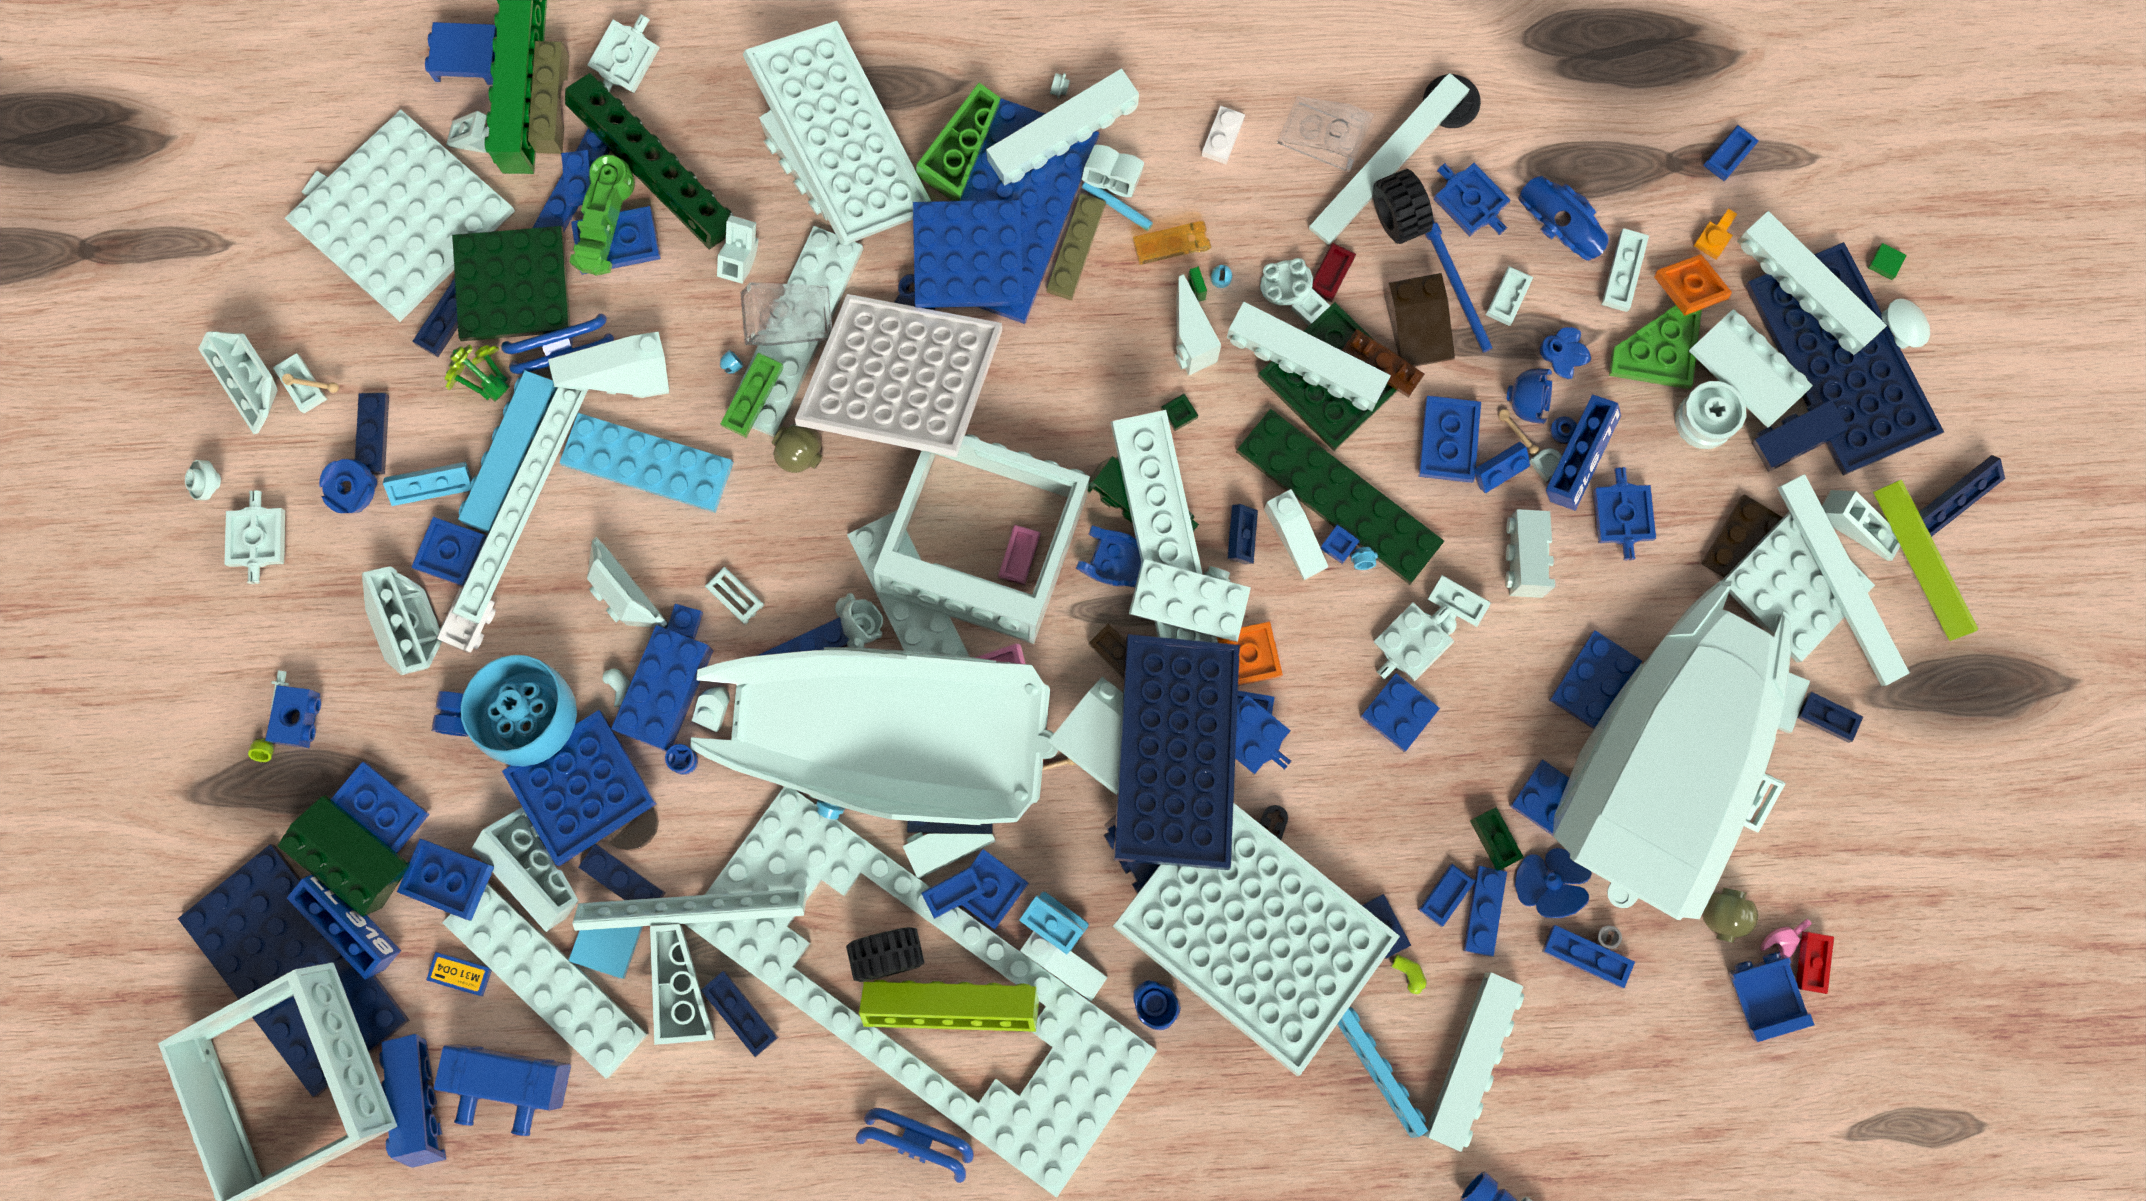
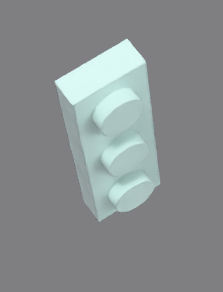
(1625, 270)

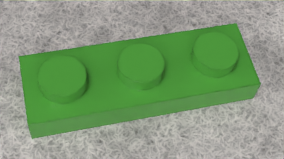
(752, 395)

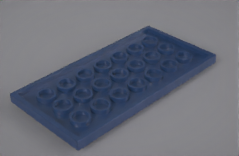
(1870, 389)
(1177, 753)
(259, 936)

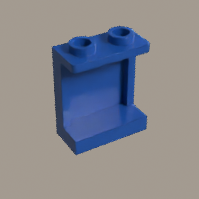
(461, 50)
(1770, 997)

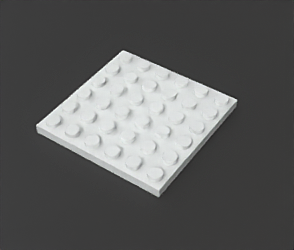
(900, 375)

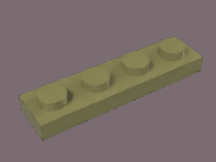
(1076, 247)

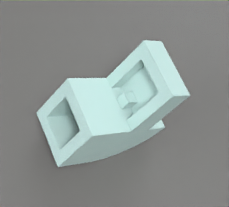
(739, 250)

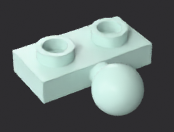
(1460, 602)

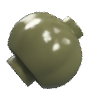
(797, 448)
(1730, 914)

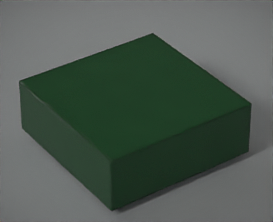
(1180, 412)

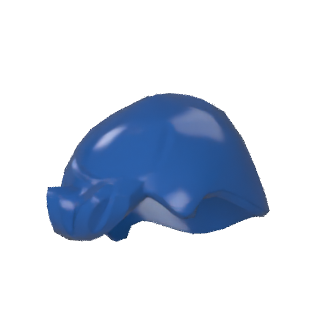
(1156, 1005)

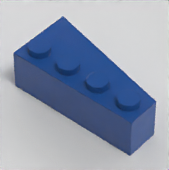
(411, 1101)

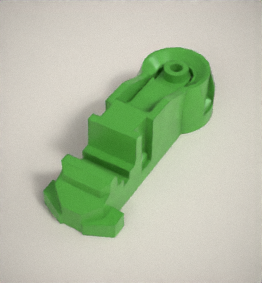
(609, 186)

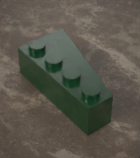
(1109, 483)

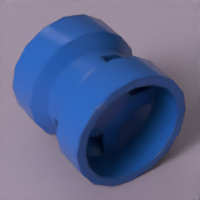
(678, 755)

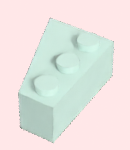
(1529, 554)

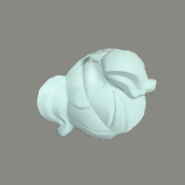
(859, 620)

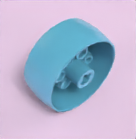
(489, 706)

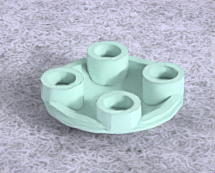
(1286, 281)
(1907, 323)

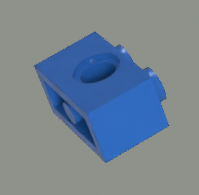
(287, 702)

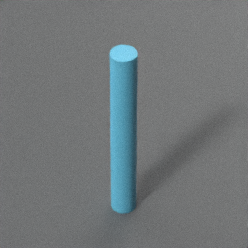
(1119, 206)

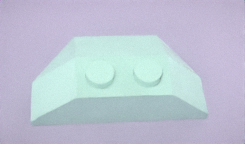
(241, 375)
(619, 590)
(400, 620)

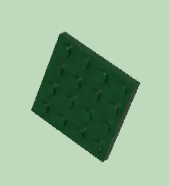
(510, 283)
(1327, 415)

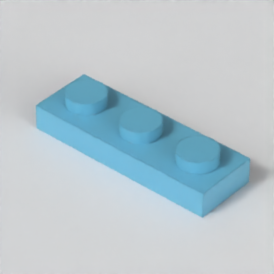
(428, 483)

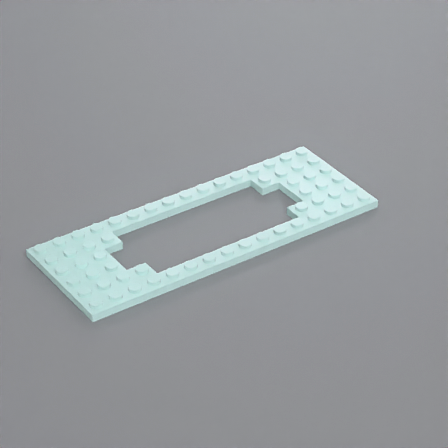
(1070, 1093)

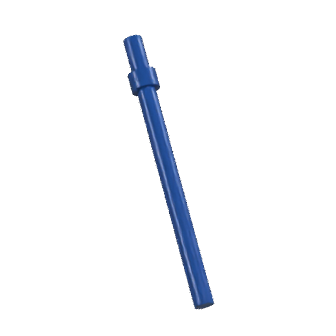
(1459, 289)

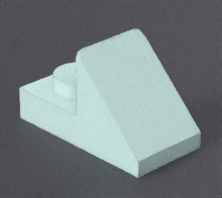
(469, 132)

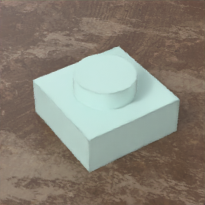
(1310, 307)

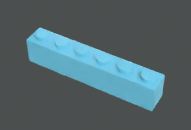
(507, 450)

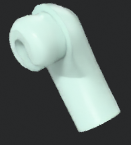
(618, 682)

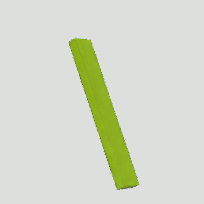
(1925, 560)

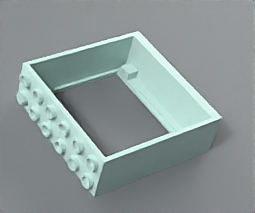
(967, 595)
(209, 1103)

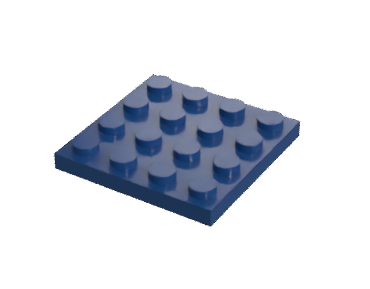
(968, 253)
(581, 790)

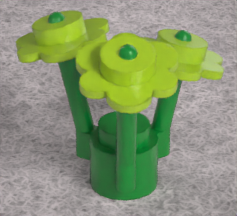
(493, 386)

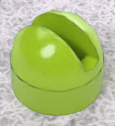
(261, 750)

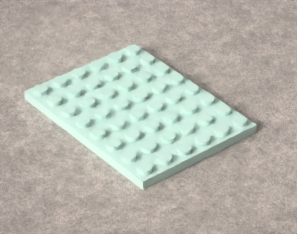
(1261, 941)

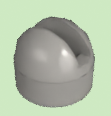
(1603, 935)

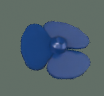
(1550, 888)

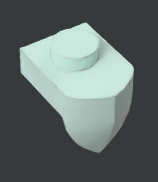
(711, 708)

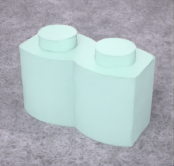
(1113, 170)

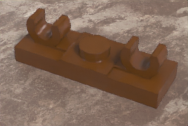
(1403, 375)

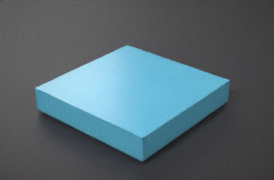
(606, 949)

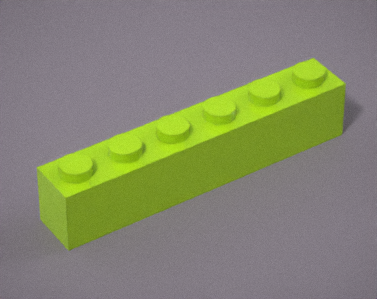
(949, 1006)

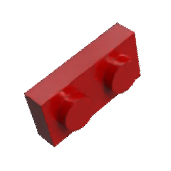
(1815, 962)

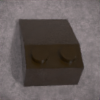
(1420, 319)

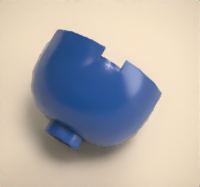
(1531, 395)

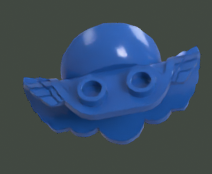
(1583, 232)

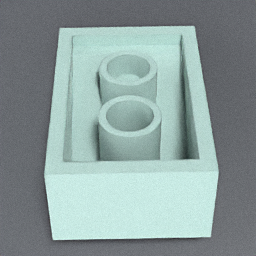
(1195, 338)

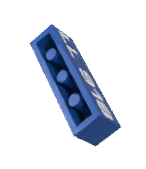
(1583, 452)
(344, 928)

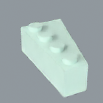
(778, 144)
(676, 993)

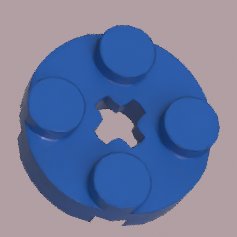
(362, 486)

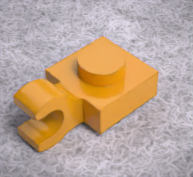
(1715, 237)

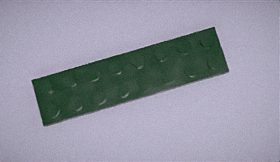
(1340, 496)

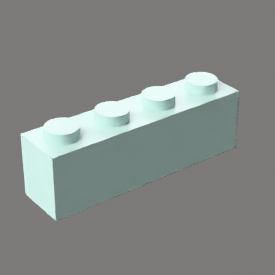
(526, 868)

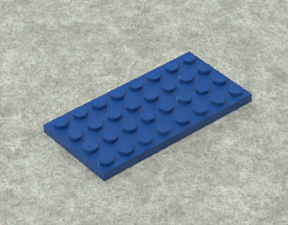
(1043, 195)

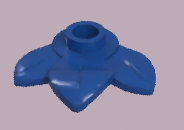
(1568, 351)

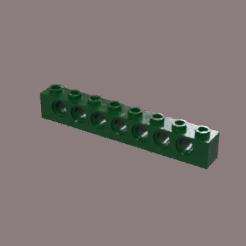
(583, 99)

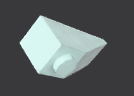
(1861, 522)
(1296, 534)
(938, 850)
(1067, 968)

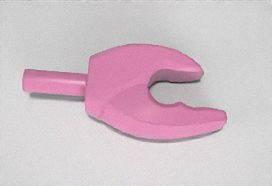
(1785, 938)

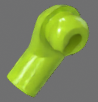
(1413, 971)

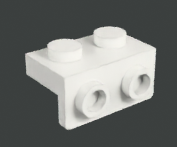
(462, 632)

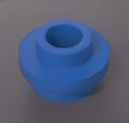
(1558, 434)

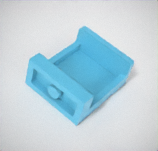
(1054, 922)

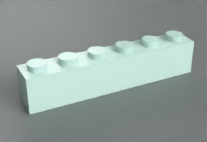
(1063, 127)
(1811, 283)
(1307, 356)
(1473, 1061)

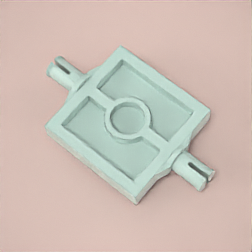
(624, 55)
(254, 537)
(1414, 642)

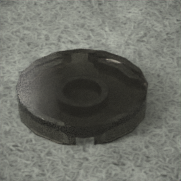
(636, 832)

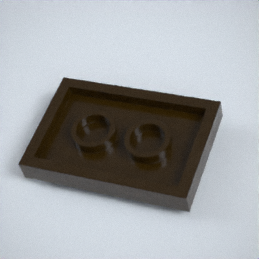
(1739, 535)

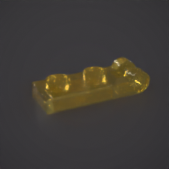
(1171, 242)

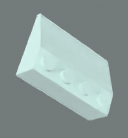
(1093, 733)

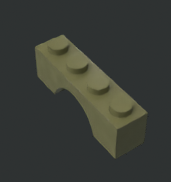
(545, 119)

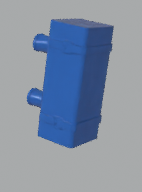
(503, 1078)

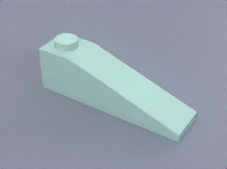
(620, 366)

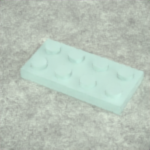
(1189, 600)

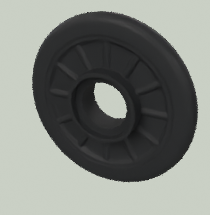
(1467, 108)

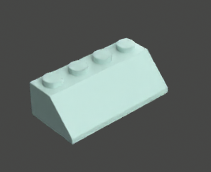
(1752, 366)

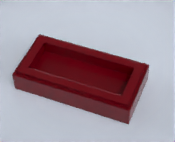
(1332, 271)

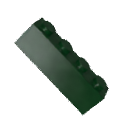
(344, 856)

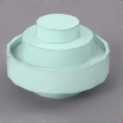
(202, 480)

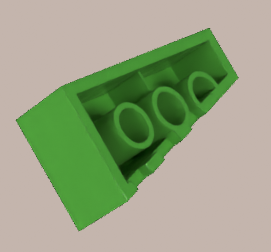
(955, 151)

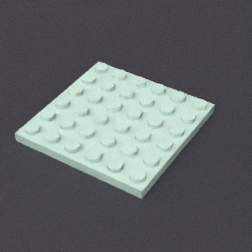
(394, 214)

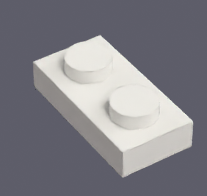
(1223, 135)

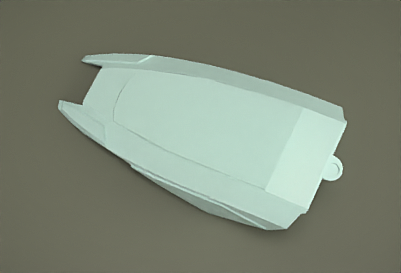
(890, 731)
(1678, 760)

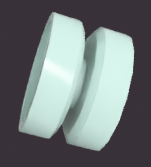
(1710, 415)

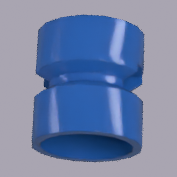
(448, 719)
(1485, 1188)

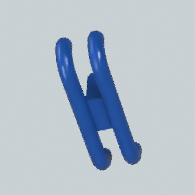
(554, 344)
(917, 1140)

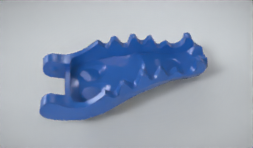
(1114, 559)

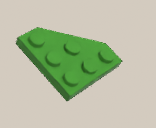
(1660, 351)

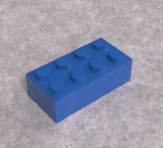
(662, 689)

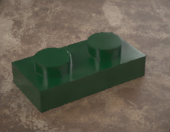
(1496, 839)

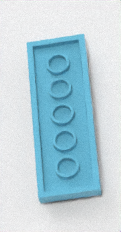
(646, 462)

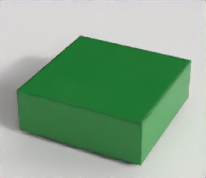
(1887, 261)
(1197, 284)

